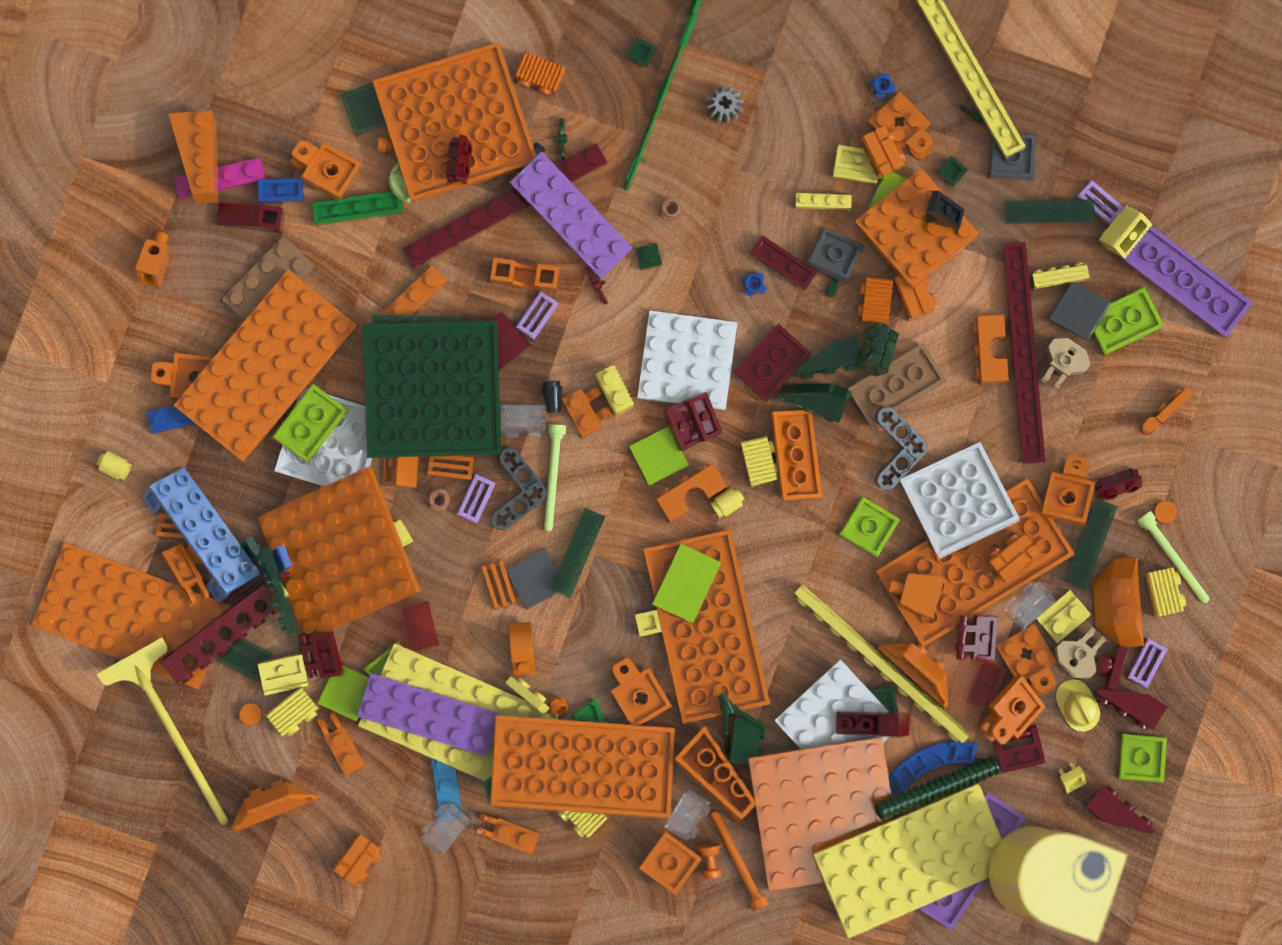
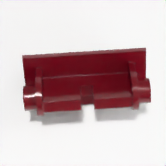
(460, 150)
(1128, 482)

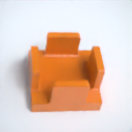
(670, 863)

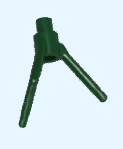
(728, 709)

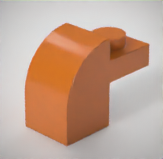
(522, 648)

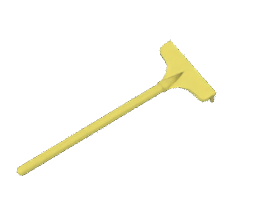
(137, 669)

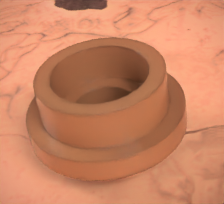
(671, 202)
(435, 493)

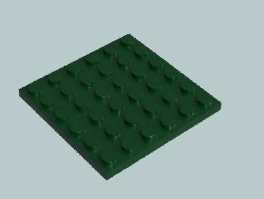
(431, 389)

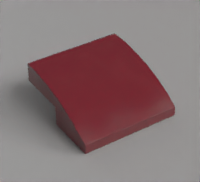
(510, 340)
(692, 421)

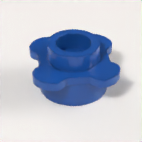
(876, 84)
(758, 279)

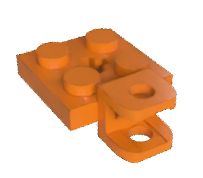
(913, 131)
(315, 162)
(177, 373)
(1072, 483)
(1037, 667)
(636, 682)
(1005, 718)

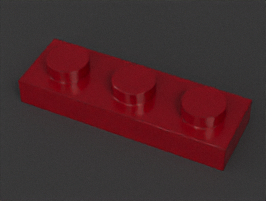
(783, 262)

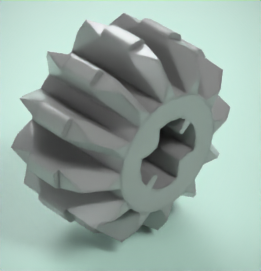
(719, 110)

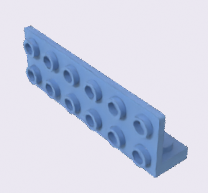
(203, 532)

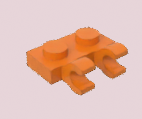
(582, 413)

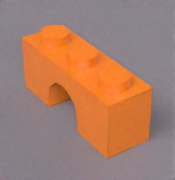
(525, 276)
(989, 369)
(706, 480)

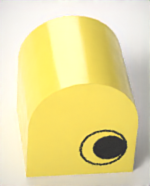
(1056, 879)

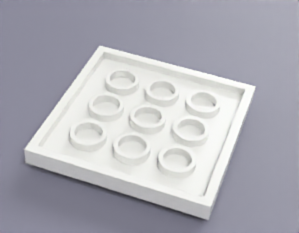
(686, 358)
(340, 454)
(959, 500)
(813, 716)

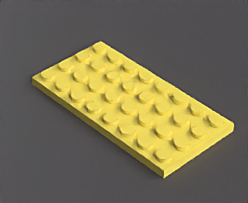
(435, 677)
(910, 860)

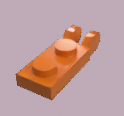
(1165, 411)
(184, 572)
(342, 746)
(510, 834)

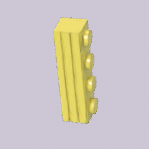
(823, 201)
(1060, 276)

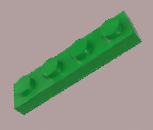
(356, 208)

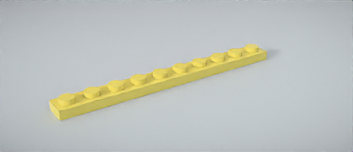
(972, 76)
(888, 670)

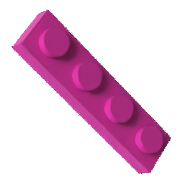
(228, 177)

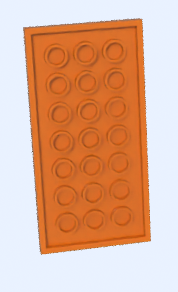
(265, 366)
(968, 579)
(121, 609)
(720, 646)
(582, 767)

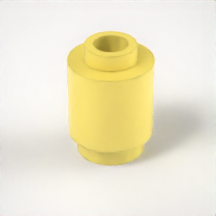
(114, 465)
(727, 502)

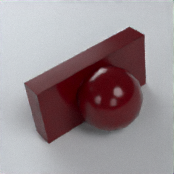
(1111, 666)

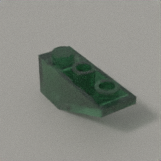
(836, 356)
(819, 398)

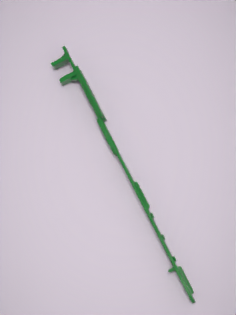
(692, 11)

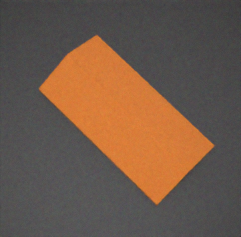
(796, 455)

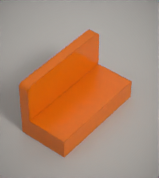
(400, 472)

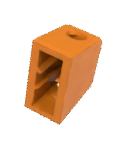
(153, 261)
(918, 593)

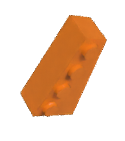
(197, 146)
(714, 774)

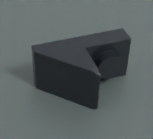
(944, 211)

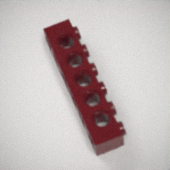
(173, 661)

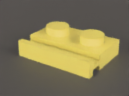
(853, 165)
(1063, 616)
(282, 674)

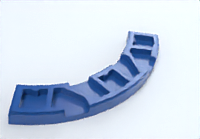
(929, 759)

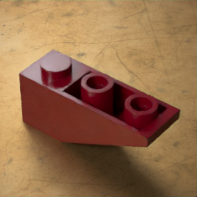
(251, 217)
(1140, 707)
(873, 723)
(1111, 810)

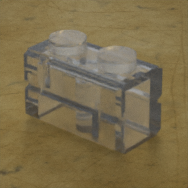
(523, 420)
(1029, 605)
(687, 815)
(446, 828)

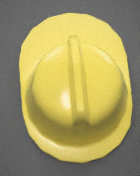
(1078, 705)

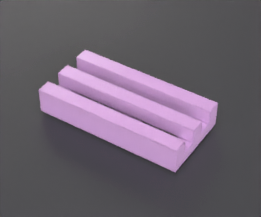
(1107, 197)
(526, 331)
(484, 481)
(1145, 684)

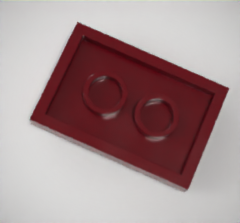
(772, 362)

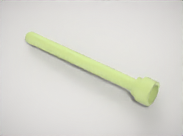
(556, 433)
(1148, 522)

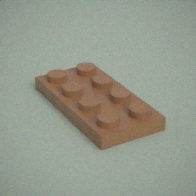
(265, 274)
(905, 382)

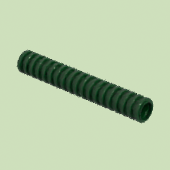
(937, 788)

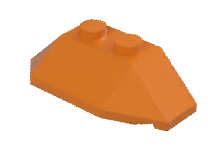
(1119, 602)
(919, 668)
(271, 803)

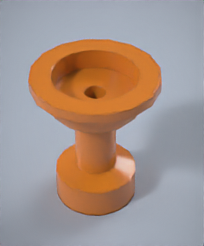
(709, 851)

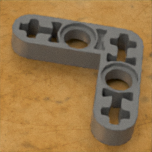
(905, 450)
(526, 488)

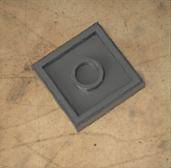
(1019, 165)
(835, 255)
(1080, 311)
(533, 578)

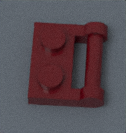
(1021, 756)

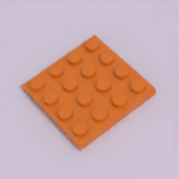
(904, 236)

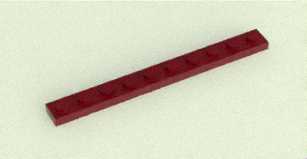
(495, 211)
(1024, 353)

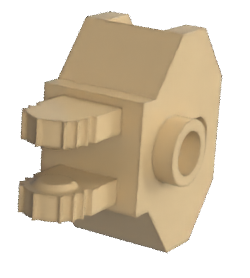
(1063, 362)
(1080, 654)

